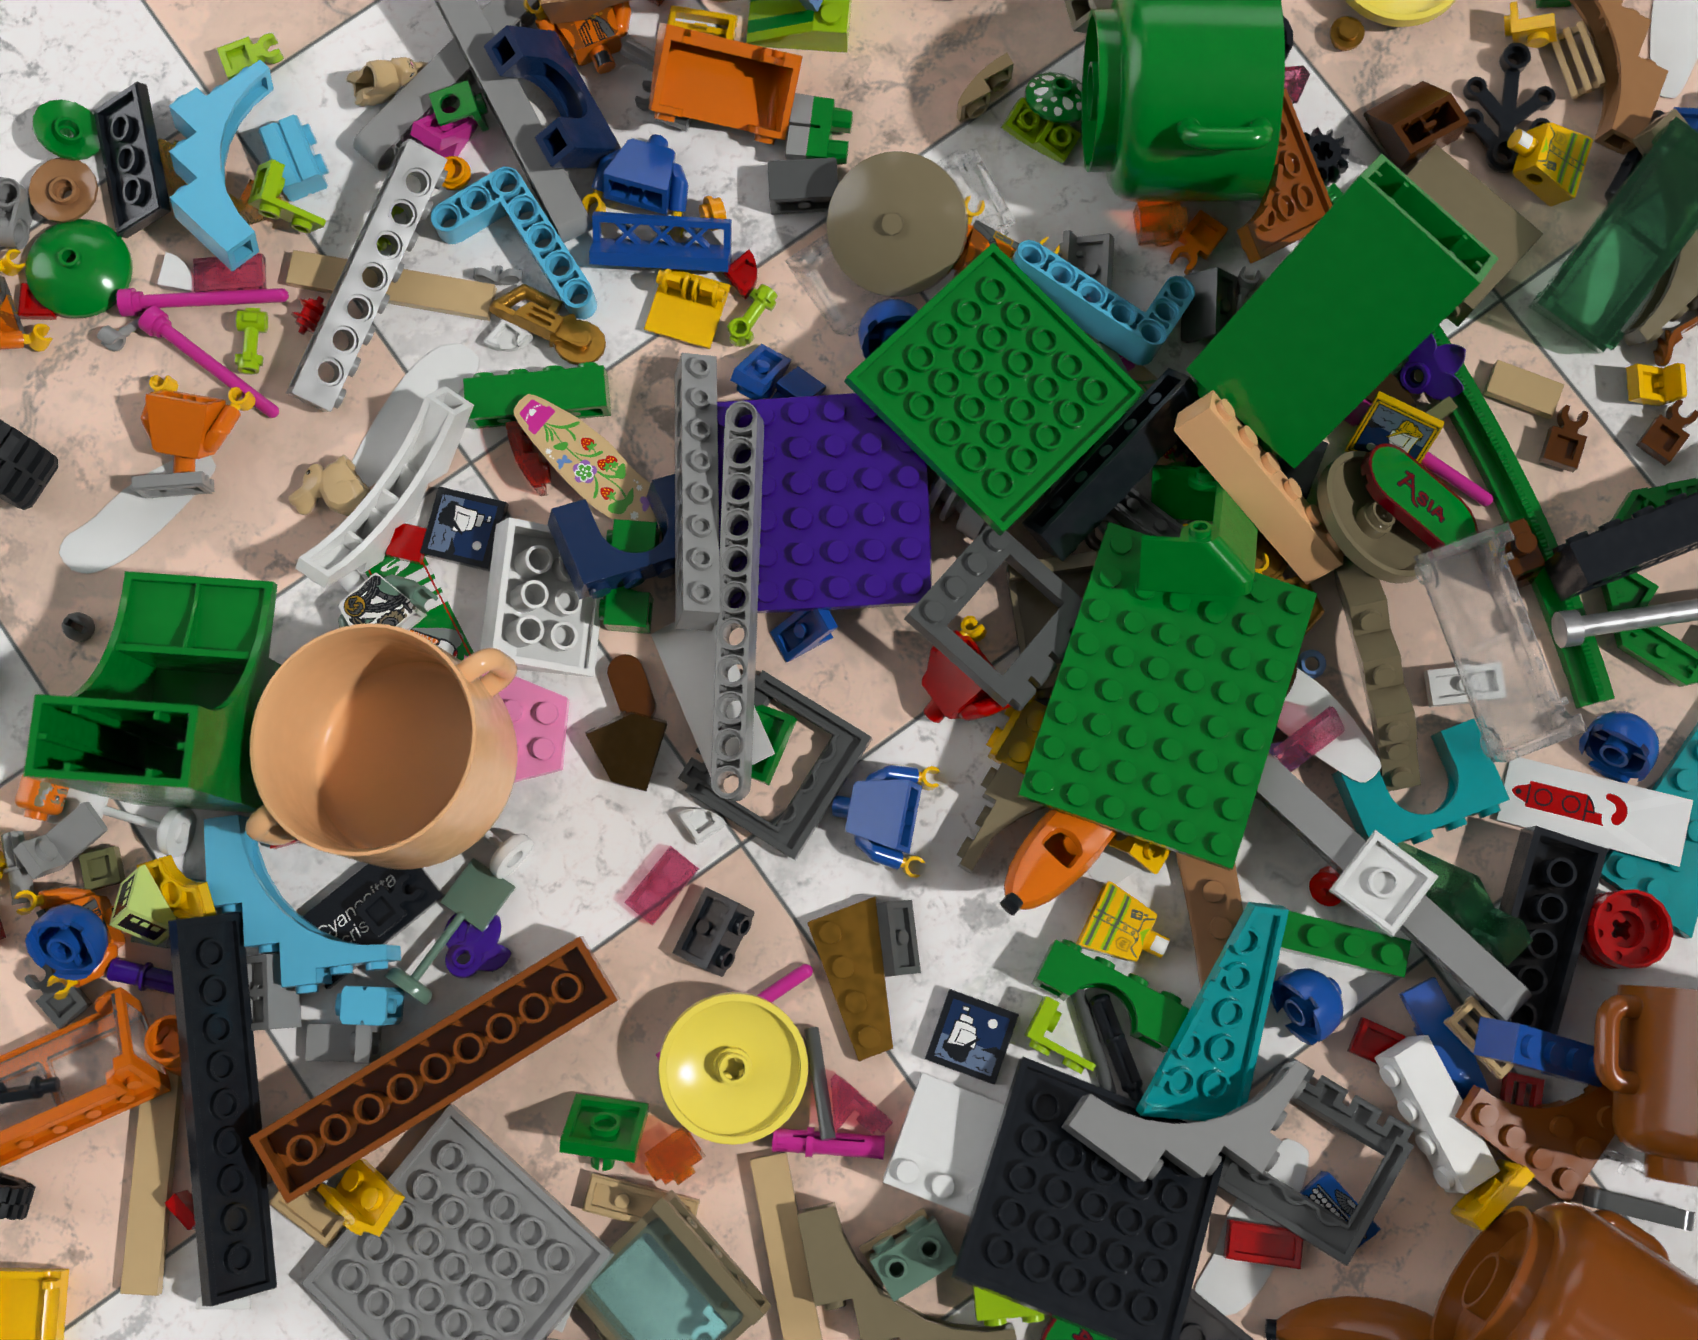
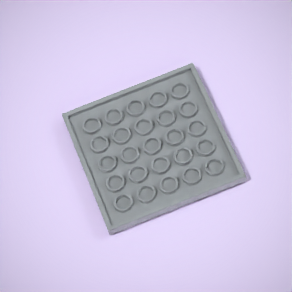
(466, 1252)

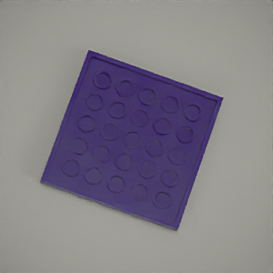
(837, 508)

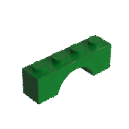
(1152, 1015)

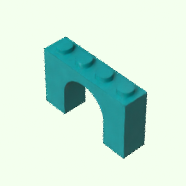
(1472, 789)

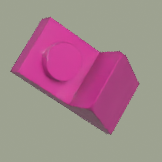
(445, 139)

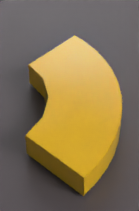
(182, 894)

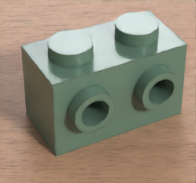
(912, 1257)

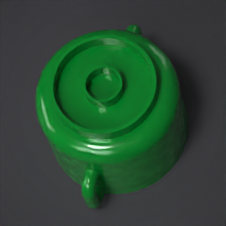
(1184, 98)

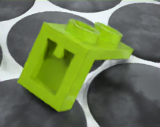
(268, 186)
(1045, 1019)

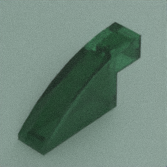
(1469, 905)

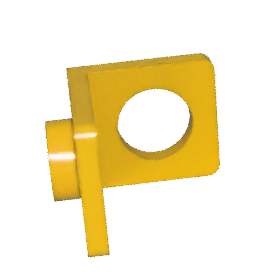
(1147, 854)

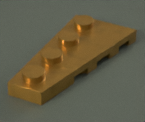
(854, 966)

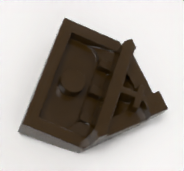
(629, 747)

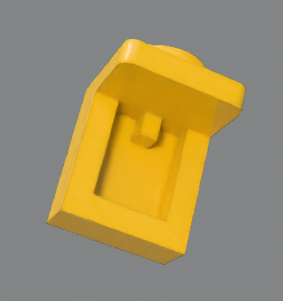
(1530, 31)
(1655, 384)

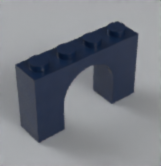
(581, 133)
(598, 566)

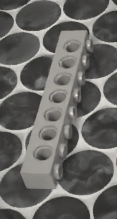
(410, 160)
(696, 493)

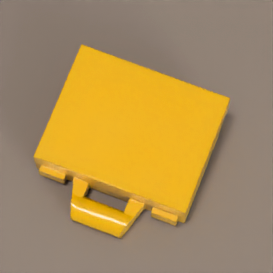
(33, 1303)

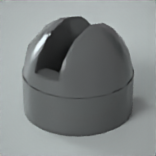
(82, 619)

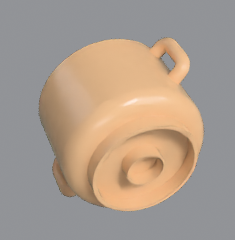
(383, 748)

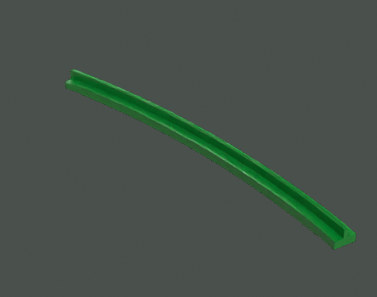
(1514, 501)

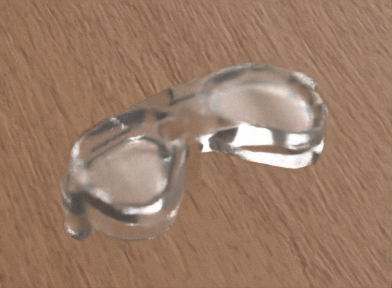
(1625, 1161)

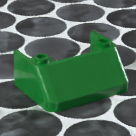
(1206, 555)

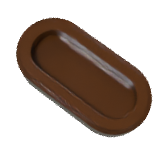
(631, 685)

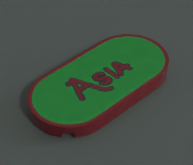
(1416, 496)

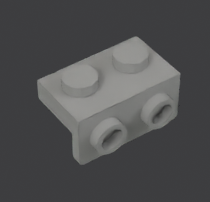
(1090, 254)

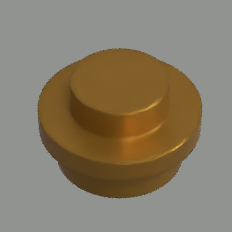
(1346, 33)

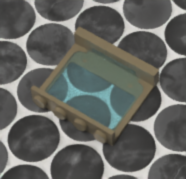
(671, 1283)

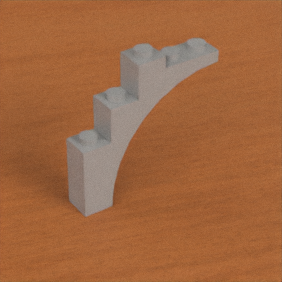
(1241, 1134)

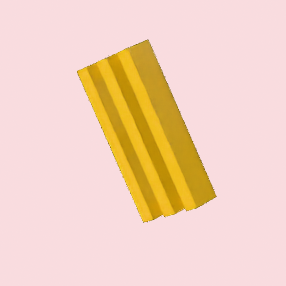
(704, 16)

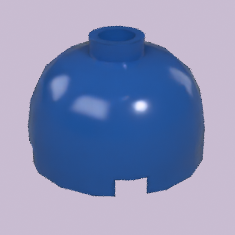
(882, 322)
(1620, 746)
(68, 941)
(1310, 1002)

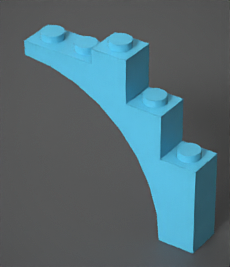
(201, 159)
(270, 923)

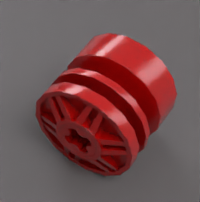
(1641, 934)

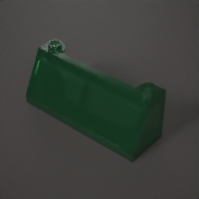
(1628, 243)

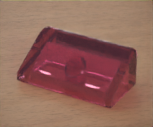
(1309, 739)

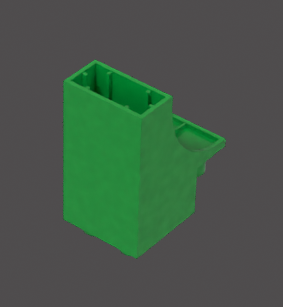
(1341, 311)
(168, 700)

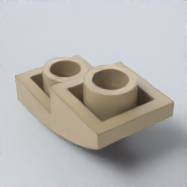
(977, 94)

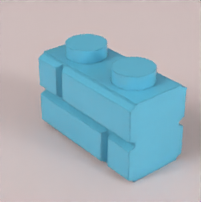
(292, 145)
(370, 1005)

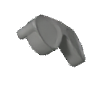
(508, 277)

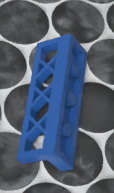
(659, 253)

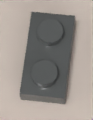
(898, 938)

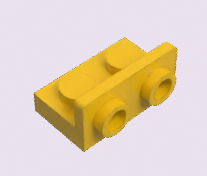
(1016, 740)
(363, 1199)

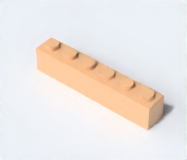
(1259, 486)

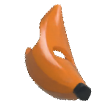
(1052, 860)

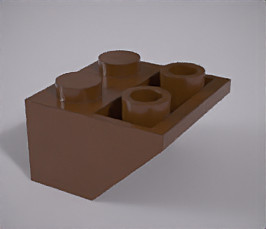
(1416, 122)

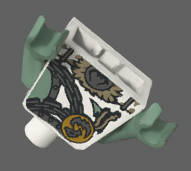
(383, 600)

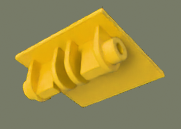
(687, 307)

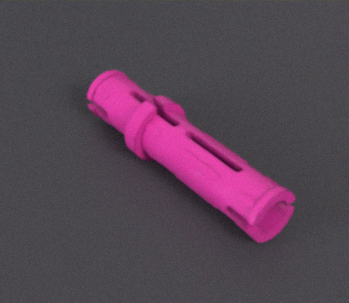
(845, 1144)

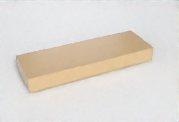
(625, 1199)

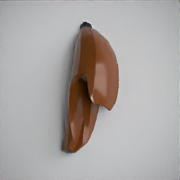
(1351, 1320)

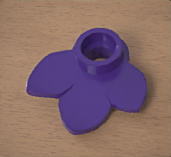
(1438, 368)
(481, 946)

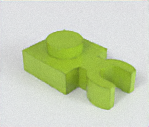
(244, 53)

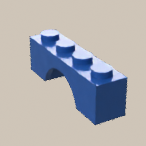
(1536, 1050)

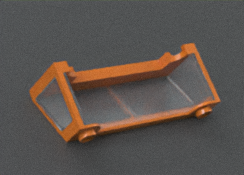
(99, 1072)

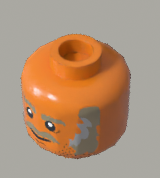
(40, 798)

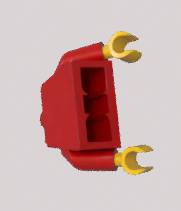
(951, 689)

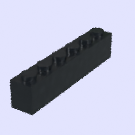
(1112, 466)

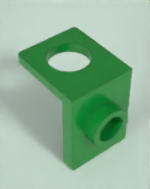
(470, 105)

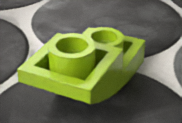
(1044, 136)

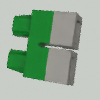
(812, 126)

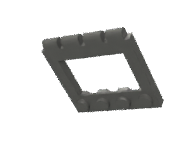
(962, 582)
(817, 789)
(1299, 1212)

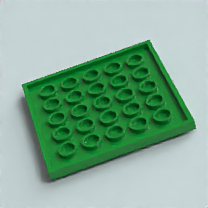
(995, 388)

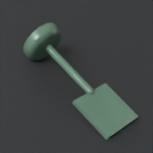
(473, 897)

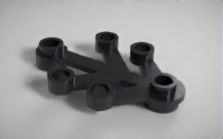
(1506, 113)

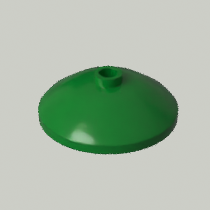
(87, 283)

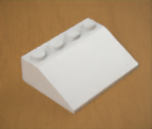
(534, 606)
(944, 1144)

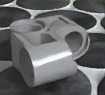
(14, 215)

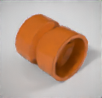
(163, 1044)

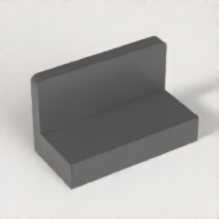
(801, 185)
(1212, 304)

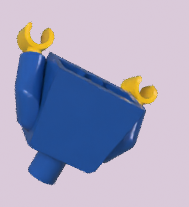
(641, 177)
(885, 813)

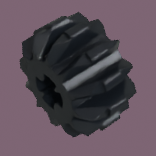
(1331, 152)

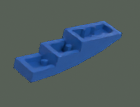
(1428, 1011)

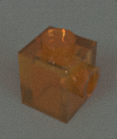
(1159, 222)
(674, 1157)

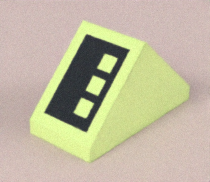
(142, 908)

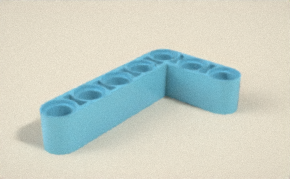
(531, 231)
(1101, 310)

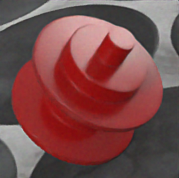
(310, 314)
(1320, 886)

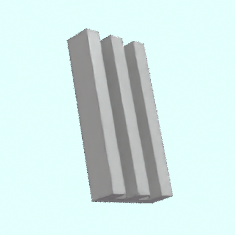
(172, 484)

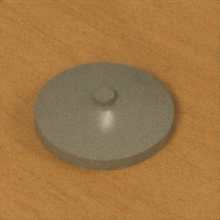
(897, 224)
(1362, 526)

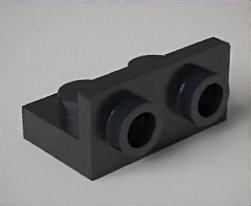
(714, 932)

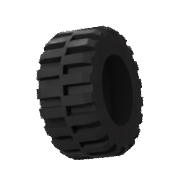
(23, 467)

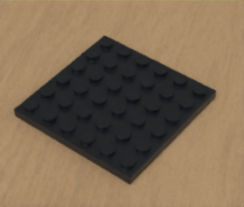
(1075, 1231)

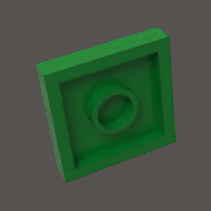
(604, 1129)

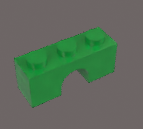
(625, 608)

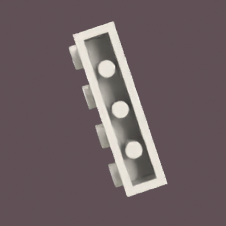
(1430, 1106)

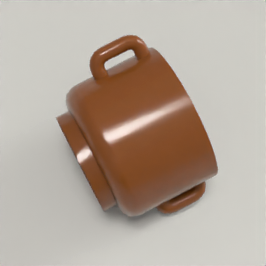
(1651, 1064)
(1566, 1279)

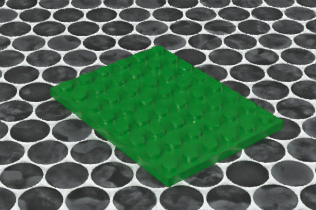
(1166, 706)

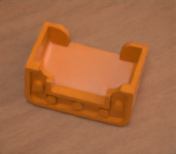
(723, 82)

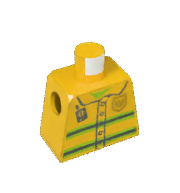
(1550, 161)
(1121, 926)

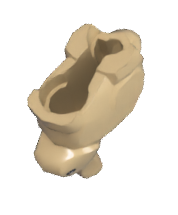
(382, 79)
(336, 484)

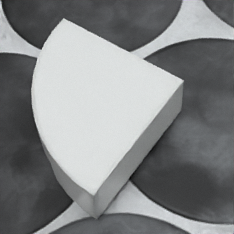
(175, 275)
(507, 337)
(701, 823)

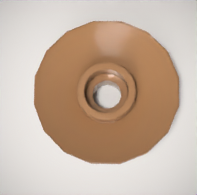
(57, 178)

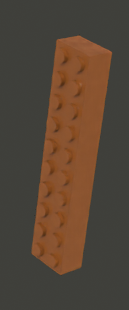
(433, 1069)

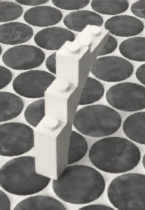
(395, 498)

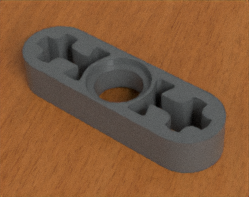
(1639, 1208)

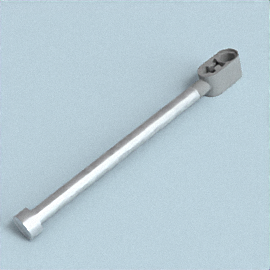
(1571, 628)

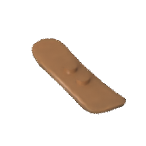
(1212, 908)

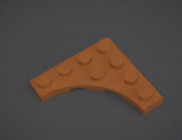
(1294, 195)
(1552, 1140)

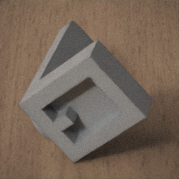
(62, 843)
(343, 1043)

